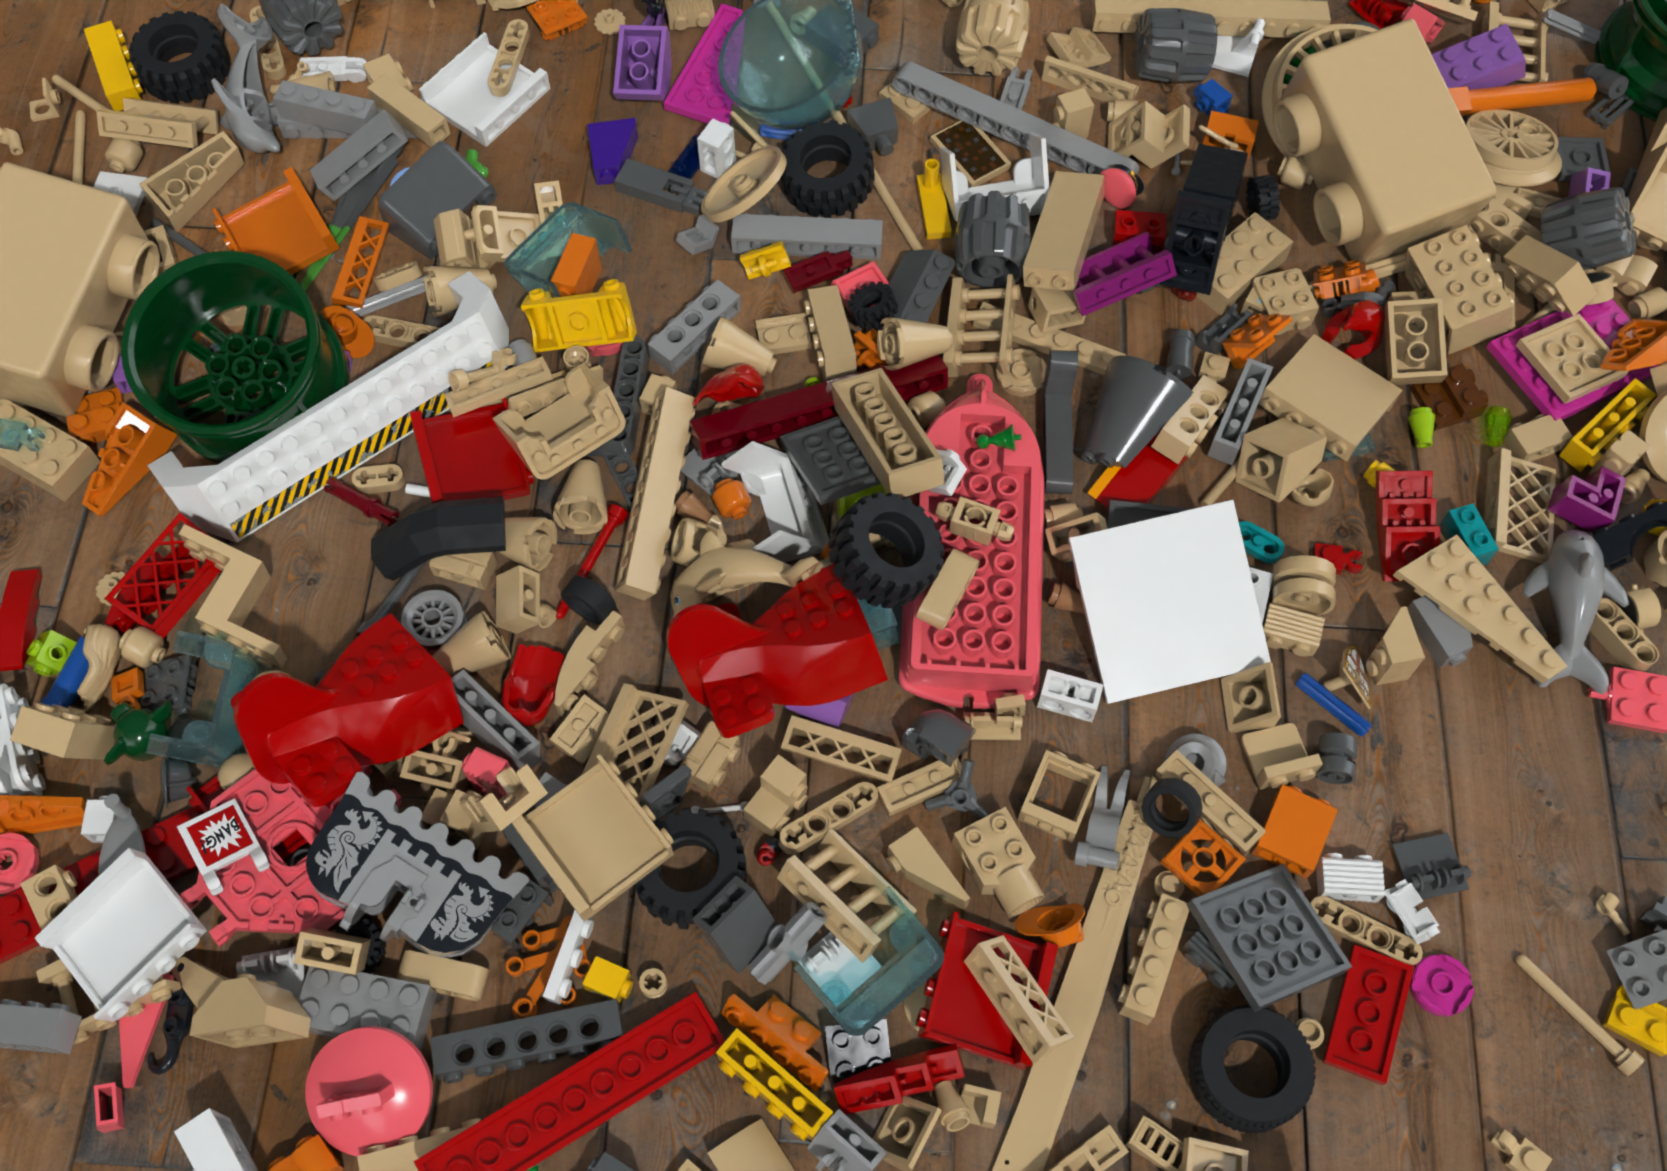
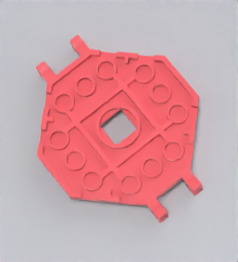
(282, 895)

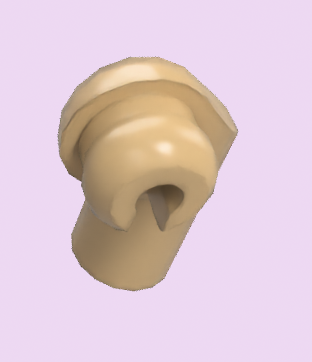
(11, 138)

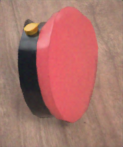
(1121, 186)

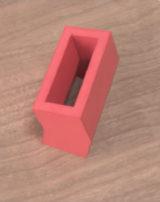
(100, 1094)

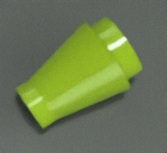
(1422, 426)

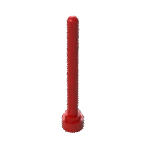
(616, 517)

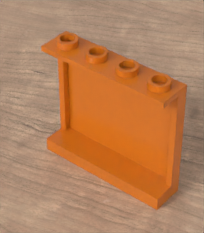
(279, 227)

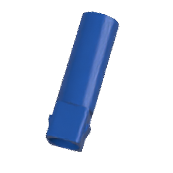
(69, 679)

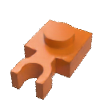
(128, 687)

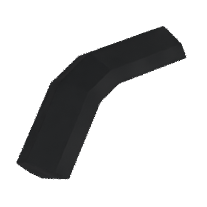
(439, 531)

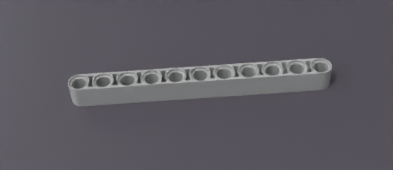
(1004, 120)

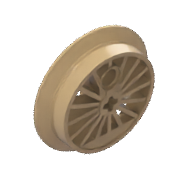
(1515, 147)

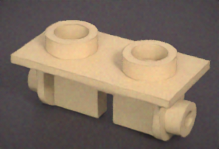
(992, 727)

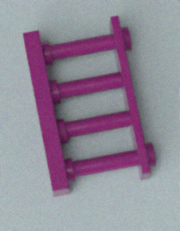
(1110, 277)

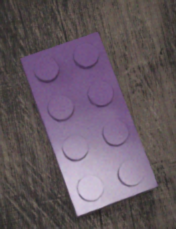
(1482, 60)

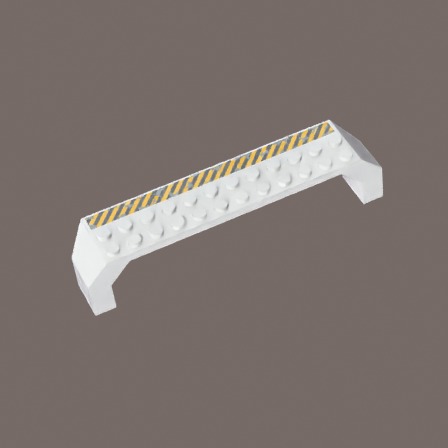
(341, 429)

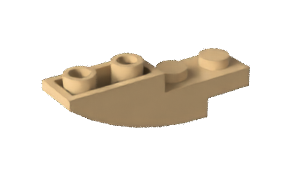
(579, 666)

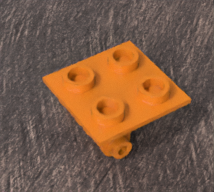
(557, 15)
(1327, 275)

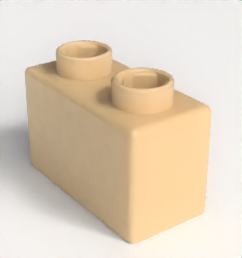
(1382, 144)
(64, 282)

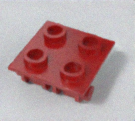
(1379, 12)

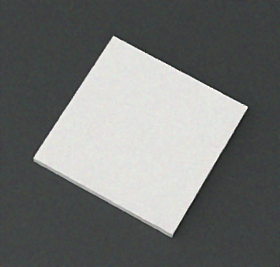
(1169, 601)

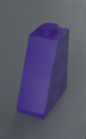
(611, 146)

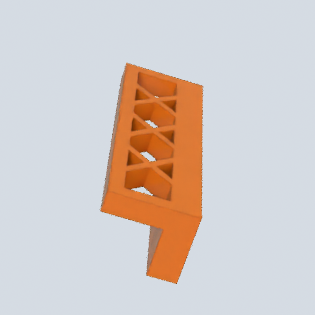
(355, 260)

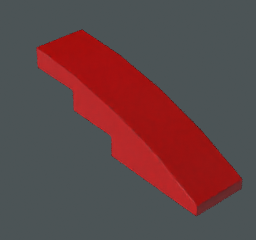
(17, 618)
(901, 1077)

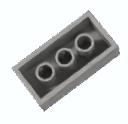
(351, 1001)

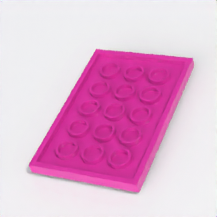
(1604, 319)

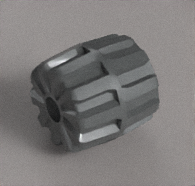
(304, 23)
(1175, 45)
(1591, 227)
(992, 239)

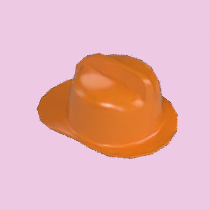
(352, 331)
(1053, 923)

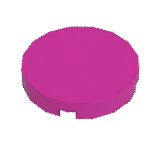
(1441, 985)

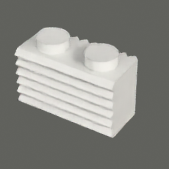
(1350, 878)

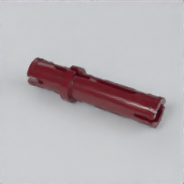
(369, 506)

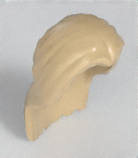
(103, 655)

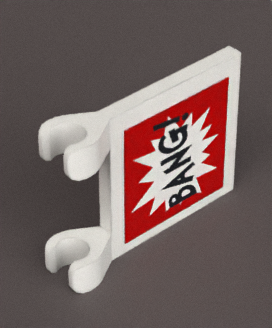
(219, 840)

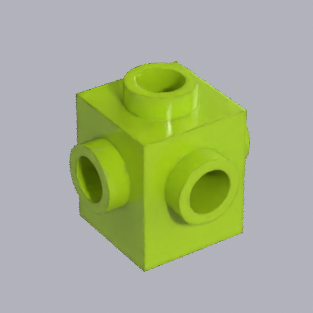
(49, 653)

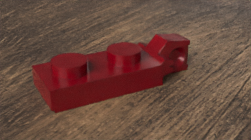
(816, 270)

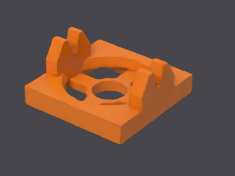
(1202, 831)

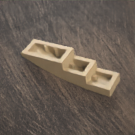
(1094, 1154)

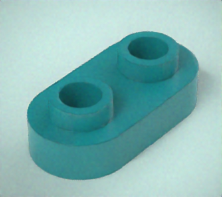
(1260, 540)

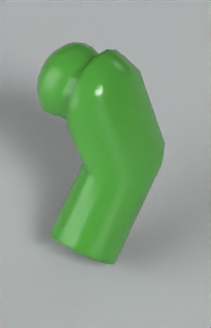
(472, 158)

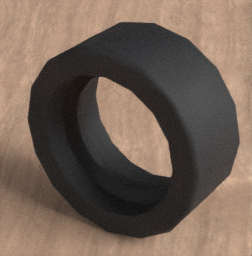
(588, 599)
(1161, 824)

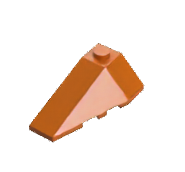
(1638, 346)
(131, 446)

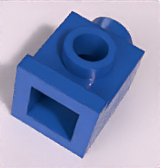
(1212, 97)

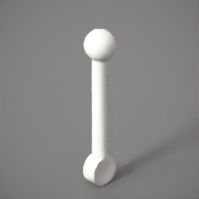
(694, 809)

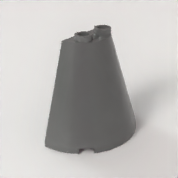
(1131, 410)

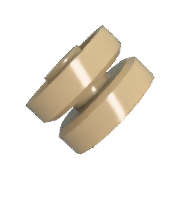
(1305, 584)

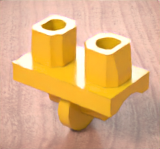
(765, 260)

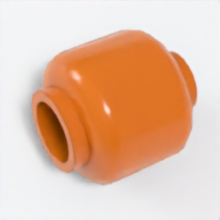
(731, 499)

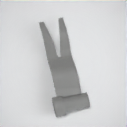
(1103, 826)

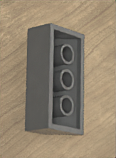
(919, 283)

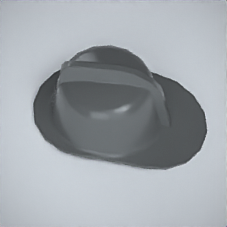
(174, 779)

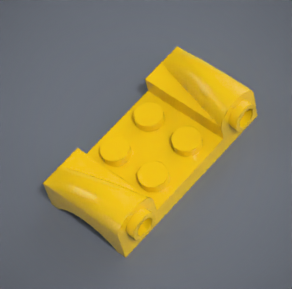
(580, 318)

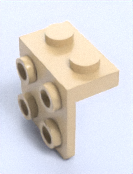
(1287, 295)
(1279, 756)

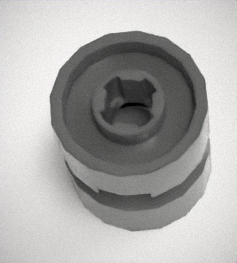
(1337, 756)

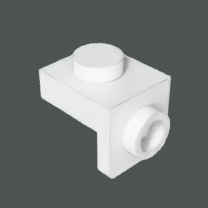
(953, 472)
(682, 744)

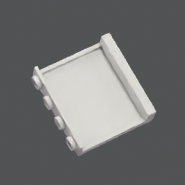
(464, 97)
(122, 933)

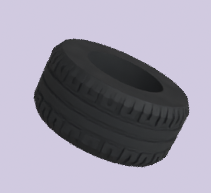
(1280, 1040)

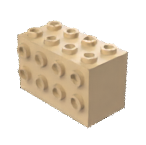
(1463, 276)

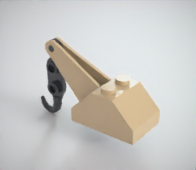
(228, 1013)

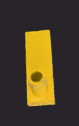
(933, 202)

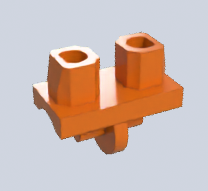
(867, 350)

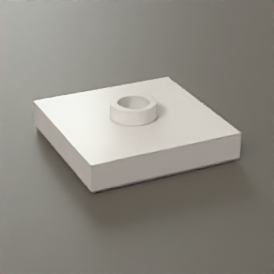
(122, 185)

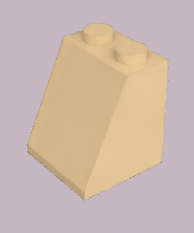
(1278, 457)

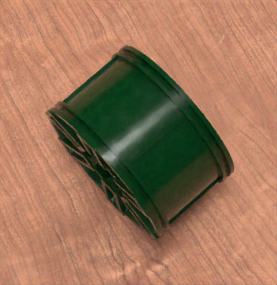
(183, 304)

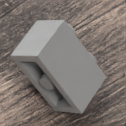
(845, 1146)

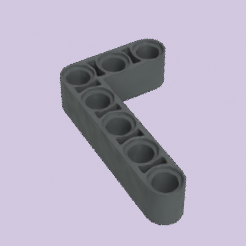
(628, 389)
(1057, 421)

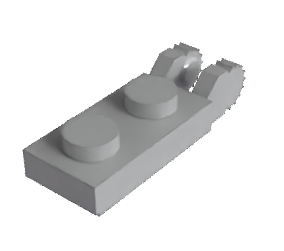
(1016, 89)

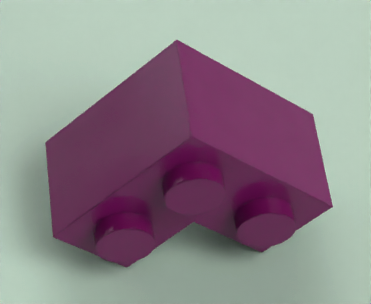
(1590, 501)

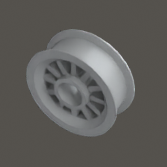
(417, 623)

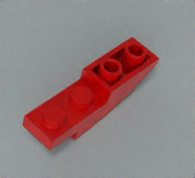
(120, 621)

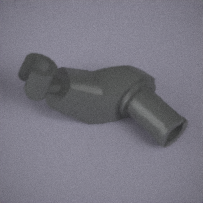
(1379, 296)

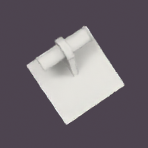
(1237, 53)

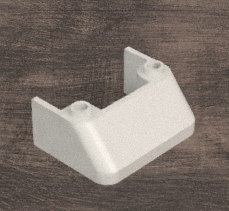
(1029, 179)
(786, 500)

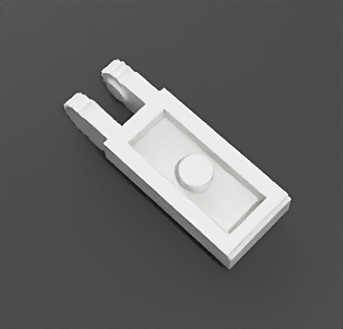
(341, 67)

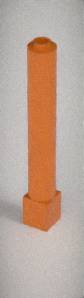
(1523, 95)

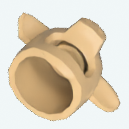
(688, 536)

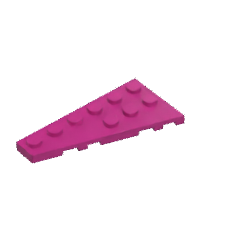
(698, 87)

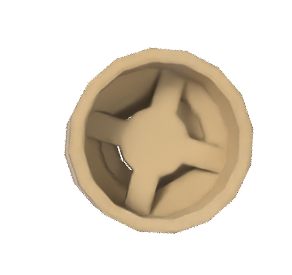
(575, 356)

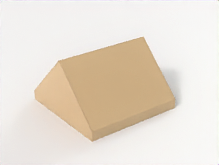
(1251, 699)
(906, 1132)

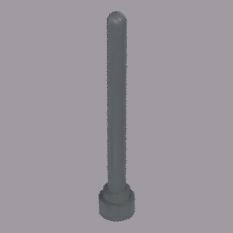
(392, 599)

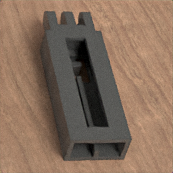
(648, 185)

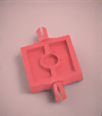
(1635, 699)

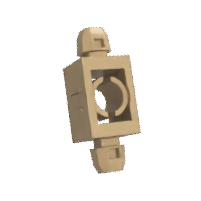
(975, 532)

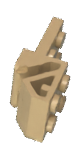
(484, 239)

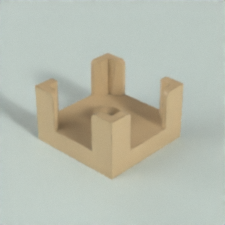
(522, 792)

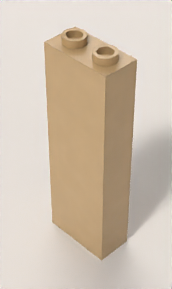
(1064, 231)

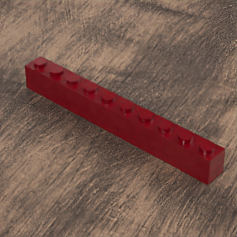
(799, 409)

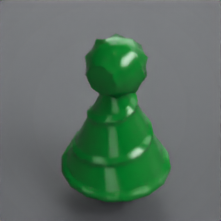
(1004, 439)

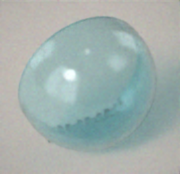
(792, 61)

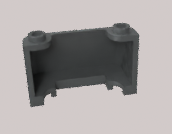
(432, 185)

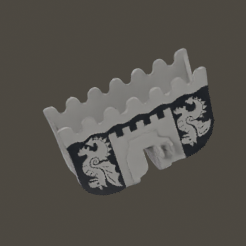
(374, 852)

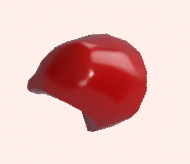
(1364, 317)

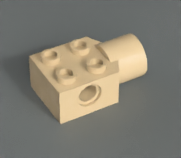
(999, 861)

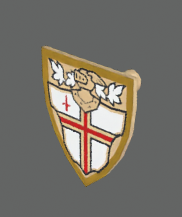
(1352, 672)

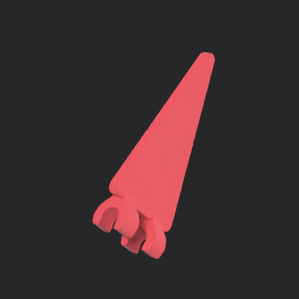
(136, 1036)

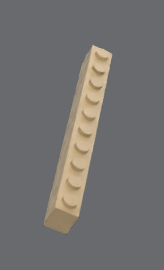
(1232, 17)

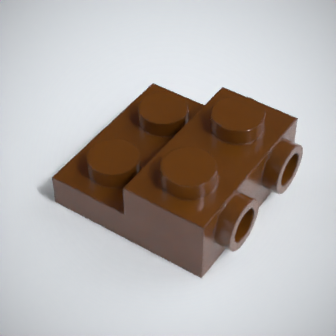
(1453, 399)

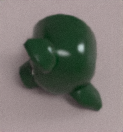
(134, 729)

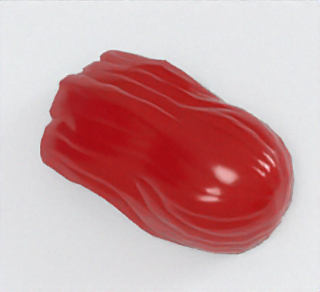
(732, 384)
(531, 683)

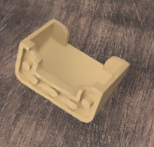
(566, 427)

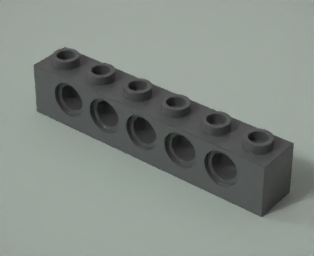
(449, 1047)

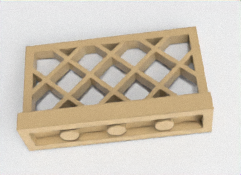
(1499, 499)
(626, 716)

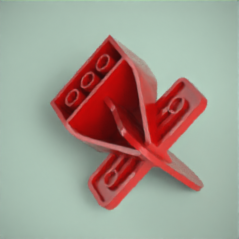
(796, 654)
(367, 709)

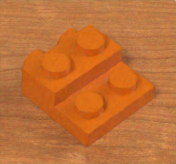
(94, 415)

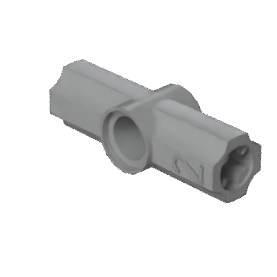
(787, 942)

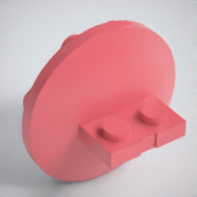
(368, 1089)

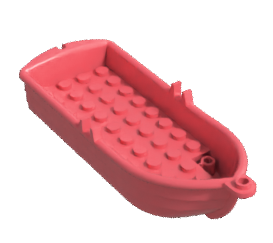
(996, 627)

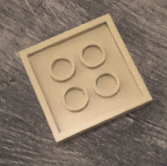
(1569, 358)

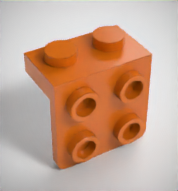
(1253, 337)

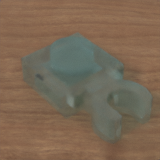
(15, 434)

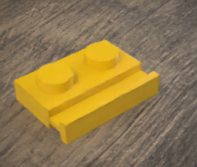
(1642, 1026)

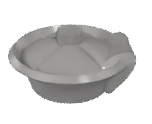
(1203, 754)

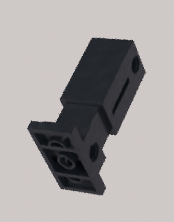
(1204, 216)

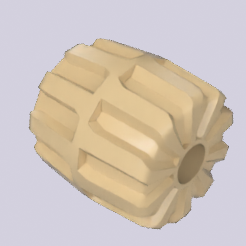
(992, 34)

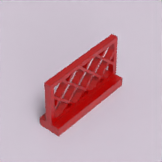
(183, 600)

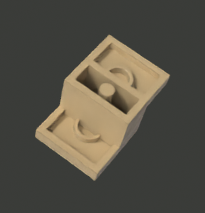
(1150, 133)

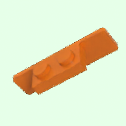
(781, 1035)

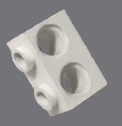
(716, 148)
(1070, 696)

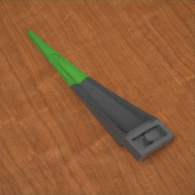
(350, 208)

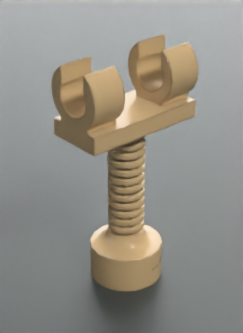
(460, 380)

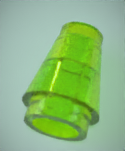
(1497, 424)

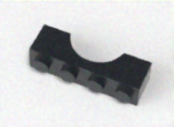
(1619, 541)

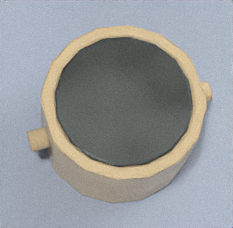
(1603, 286)
(1643, 607)

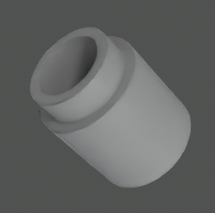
(524, 351)

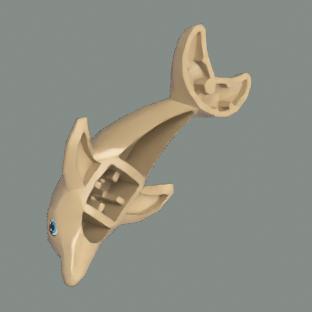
(732, 568)

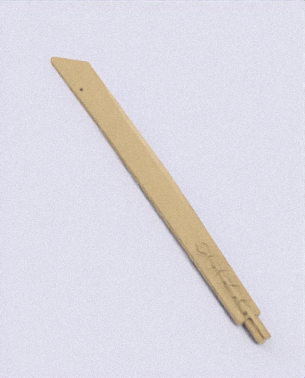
(1079, 999)

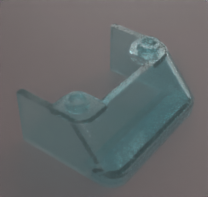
(538, 256)
(216, 740)
(914, 963)

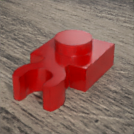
(1335, 555)

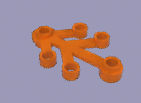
(546, 961)

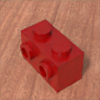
(1133, 223)

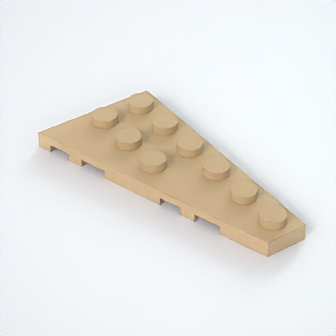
(1478, 603)

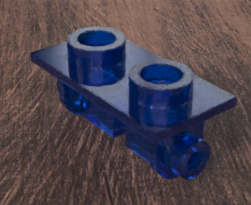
(688, 161)

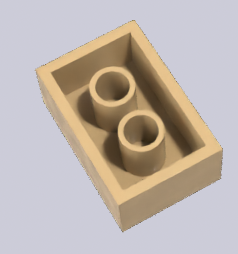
(1549, 275)
(1415, 341)
(64, 731)

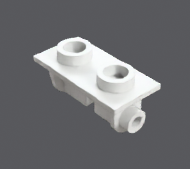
(1402, 901)

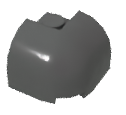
(939, 735)

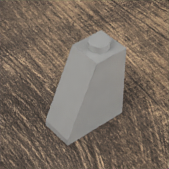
(1441, 634)

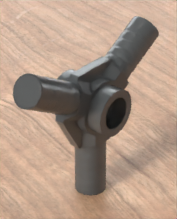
(960, 794)

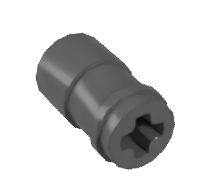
(1607, 81)
(1180, 354)

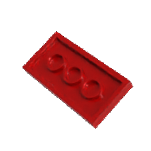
(1368, 1015)

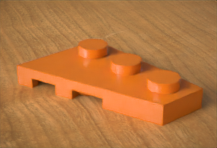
(39, 813)

